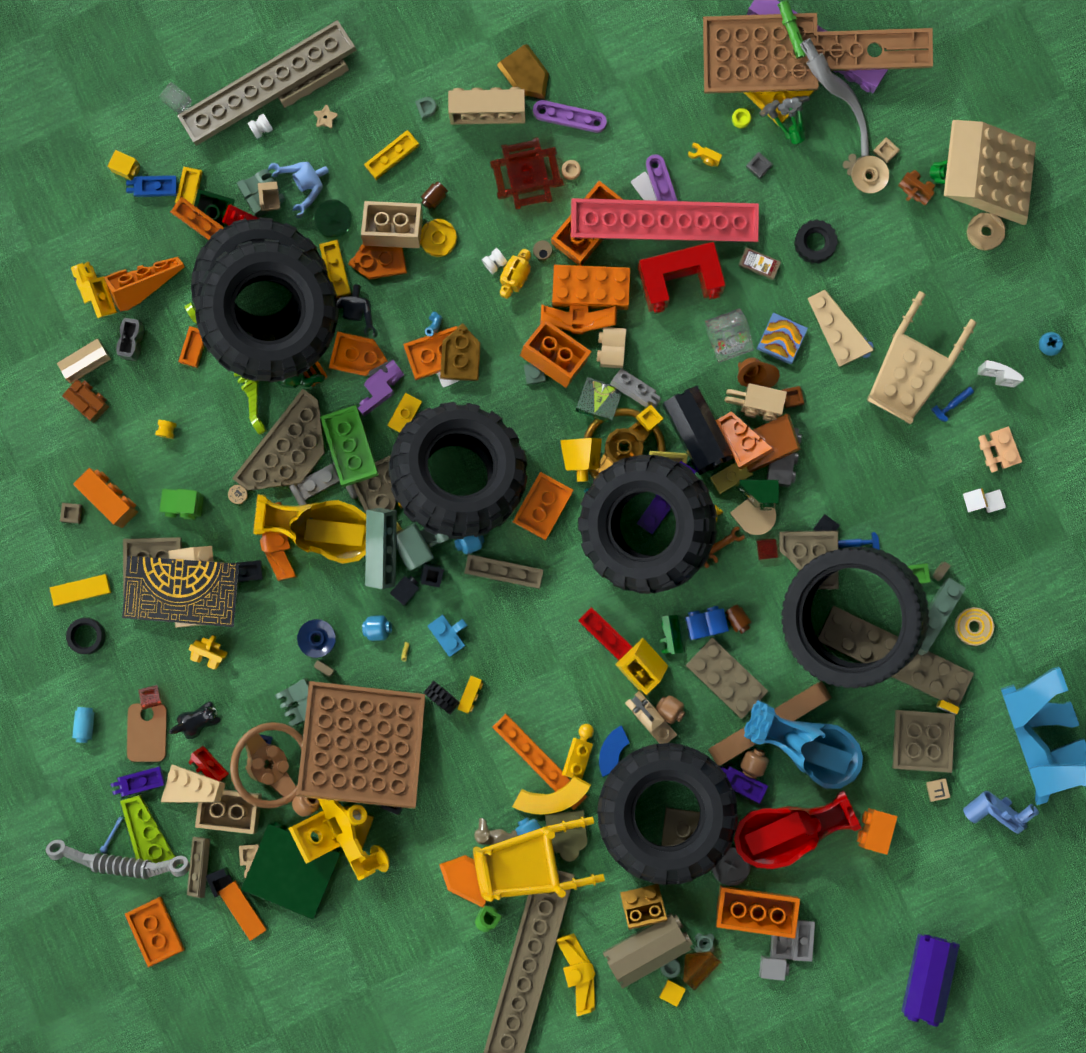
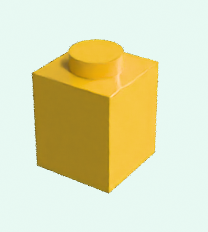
(124, 165)

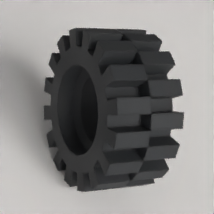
(441, 697)

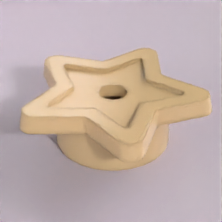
(325, 112)

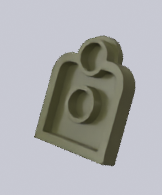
(572, 840)

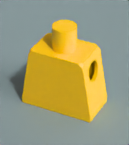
(581, 456)

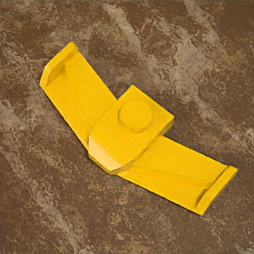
(578, 973)

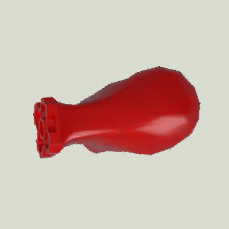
(785, 834)

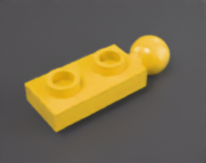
(579, 753)

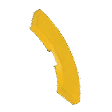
(553, 802)

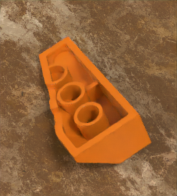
(134, 286)

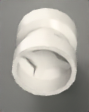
(260, 126)
(497, 257)

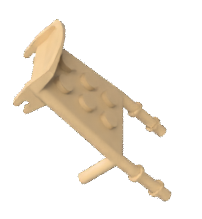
(912, 369)

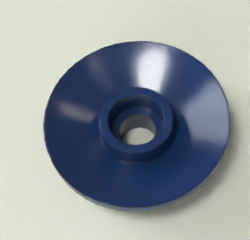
(306, 636)

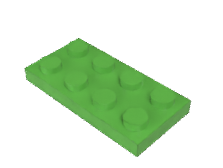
(349, 446)

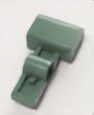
(415, 545)

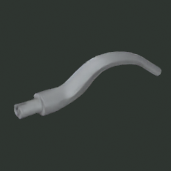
(819, 67)

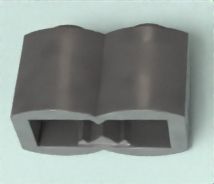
(129, 343)

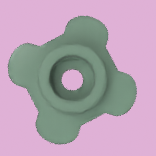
(708, 939)

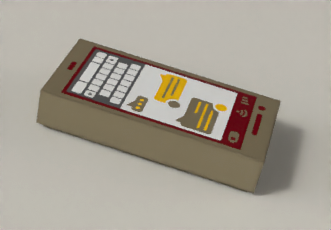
(759, 263)

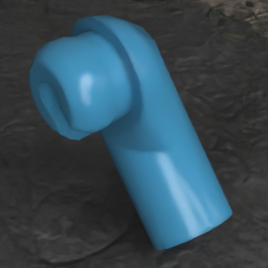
(434, 327)

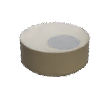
(542, 250)

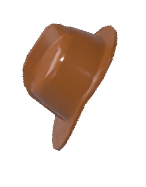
(757, 373)

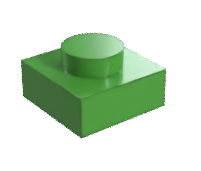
(921, 572)

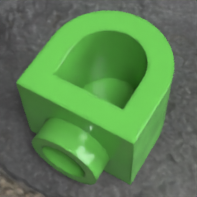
(487, 919)

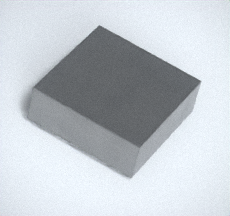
(759, 165)

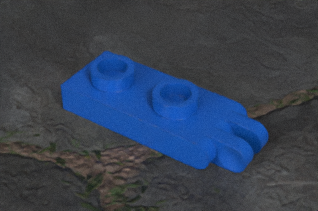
(153, 186)

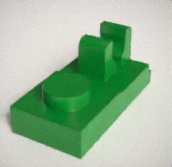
(672, 632)

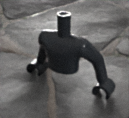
(355, 307)

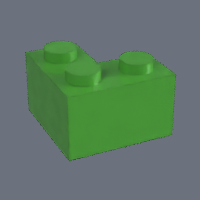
(181, 502)

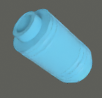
(83, 724)

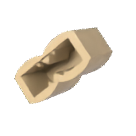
(612, 347)

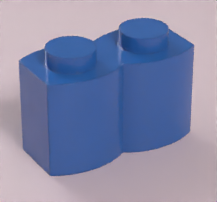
(706, 624)

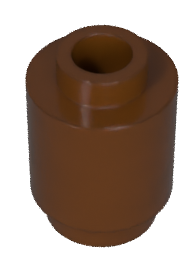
(433, 196)
(738, 619)

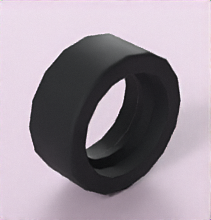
(70, 636)

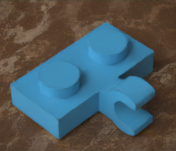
(447, 634)

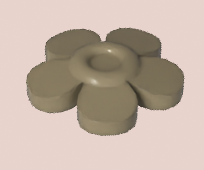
(846, 164)

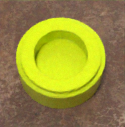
(741, 118)

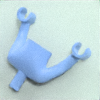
(305, 179)

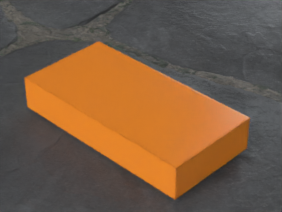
(192, 348)

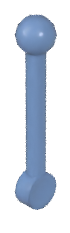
(103, 849)

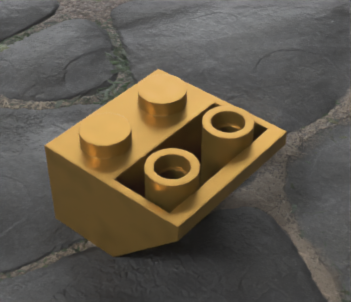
(643, 906)

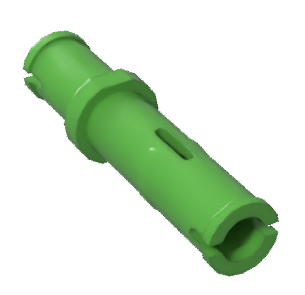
(789, 21)

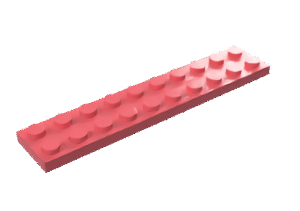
(664, 220)

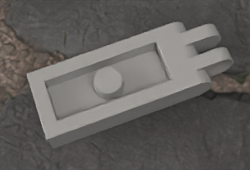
(635, 389)

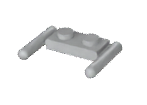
(317, 483)

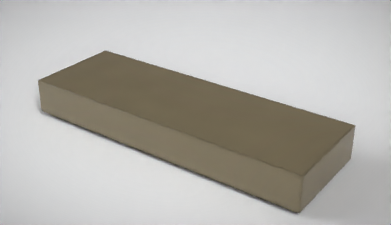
(198, 867)

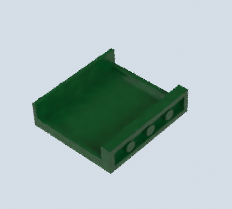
(284, 877)

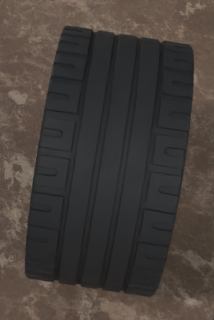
(808, 648)

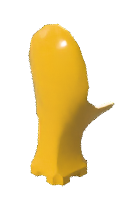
(334, 531)

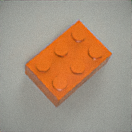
(555, 353)
(106, 497)

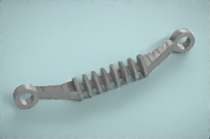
(118, 865)

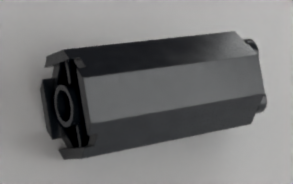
(697, 430)

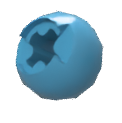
(1052, 337)

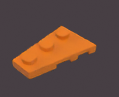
(742, 441)

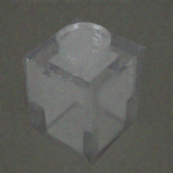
(175, 98)

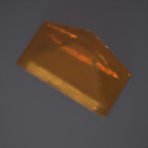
(698, 968)

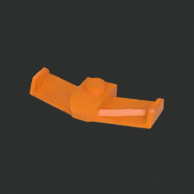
(579, 318)
(273, 546)

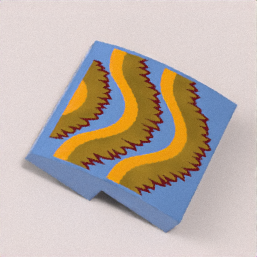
(782, 338)

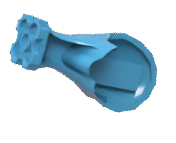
(817, 749)

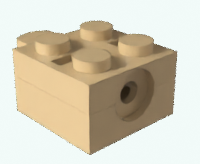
(758, 401)

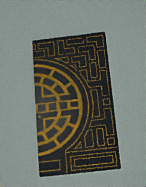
(180, 591)

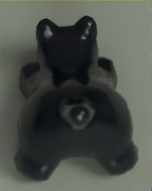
(193, 722)

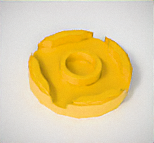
(438, 237)

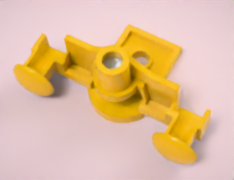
(337, 828)

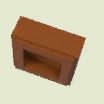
(793, 397)

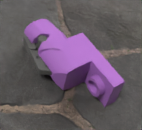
(379, 385)

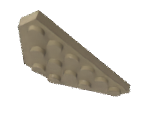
(288, 449)

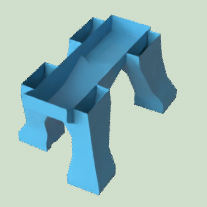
(1030, 708)

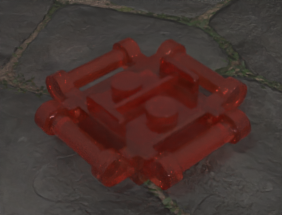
(526, 172)

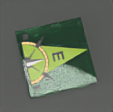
(598, 400)

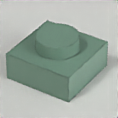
(533, 374)

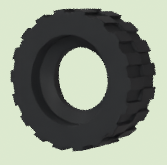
(815, 227)

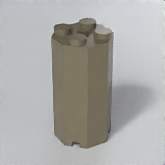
(647, 950)

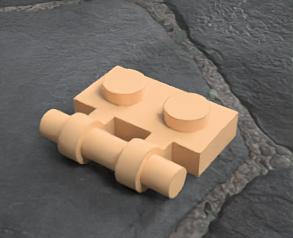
(1005, 449)

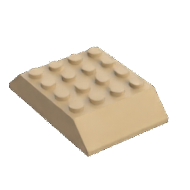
(990, 169)

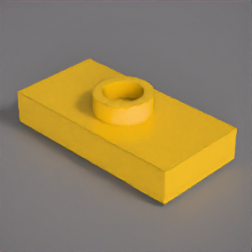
(405, 412)

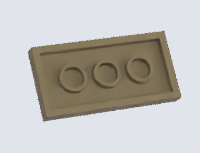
(726, 678)

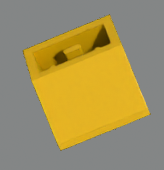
(643, 666)

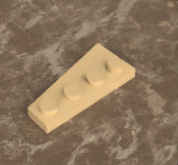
(841, 334)
(191, 787)

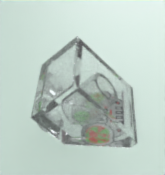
(729, 335)

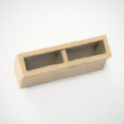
(83, 361)

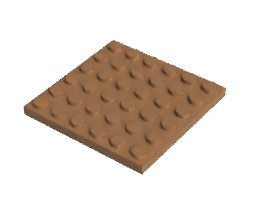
(361, 745)

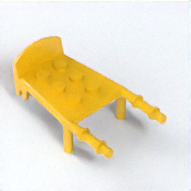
(526, 864)

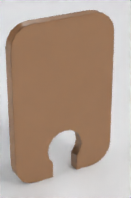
(146, 738)

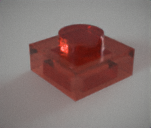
(766, 549)
(149, 697)

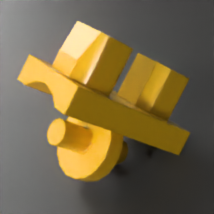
(209, 649)

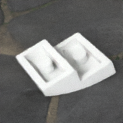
(1004, 375)

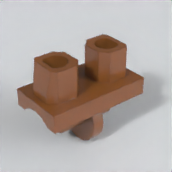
(916, 189)

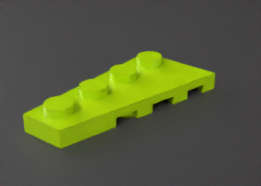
(144, 832)

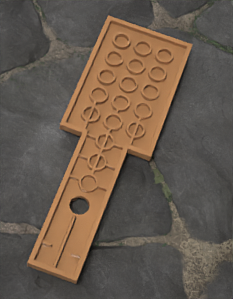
(758, 56)

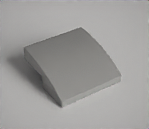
(796, 949)

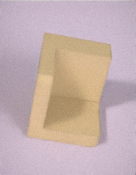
(269, 196)

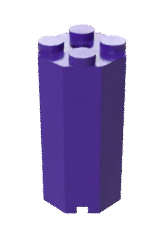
(930, 979)

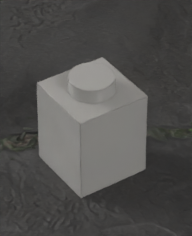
(773, 968)

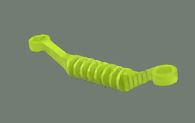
(250, 387)

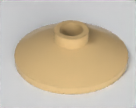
(873, 166)

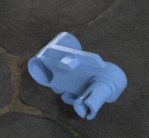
(989, 804)

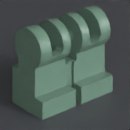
(250, 191)
(295, 693)

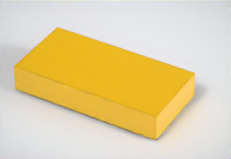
(189, 183)

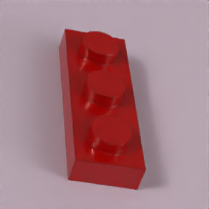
(605, 633)

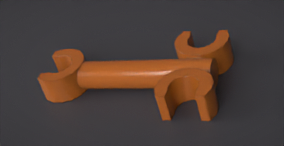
(722, 543)

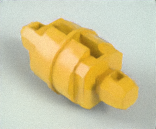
(515, 273)

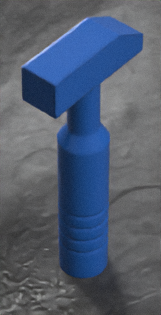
(952, 404)
(859, 542)

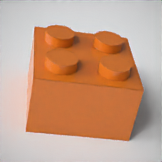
(876, 831)

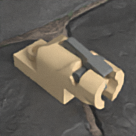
(650, 718)

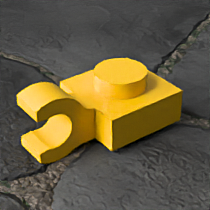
(709, 156)

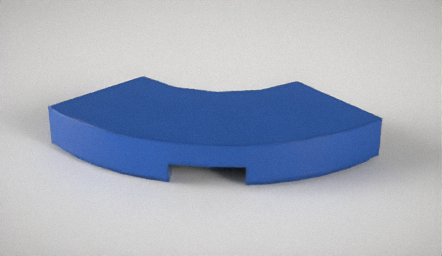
(611, 750)

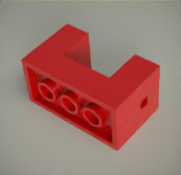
(677, 264)

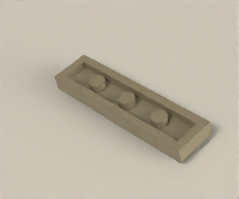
(319, 80)
(503, 571)

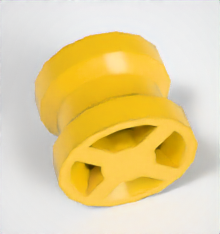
(166, 429)

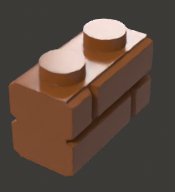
(86, 401)

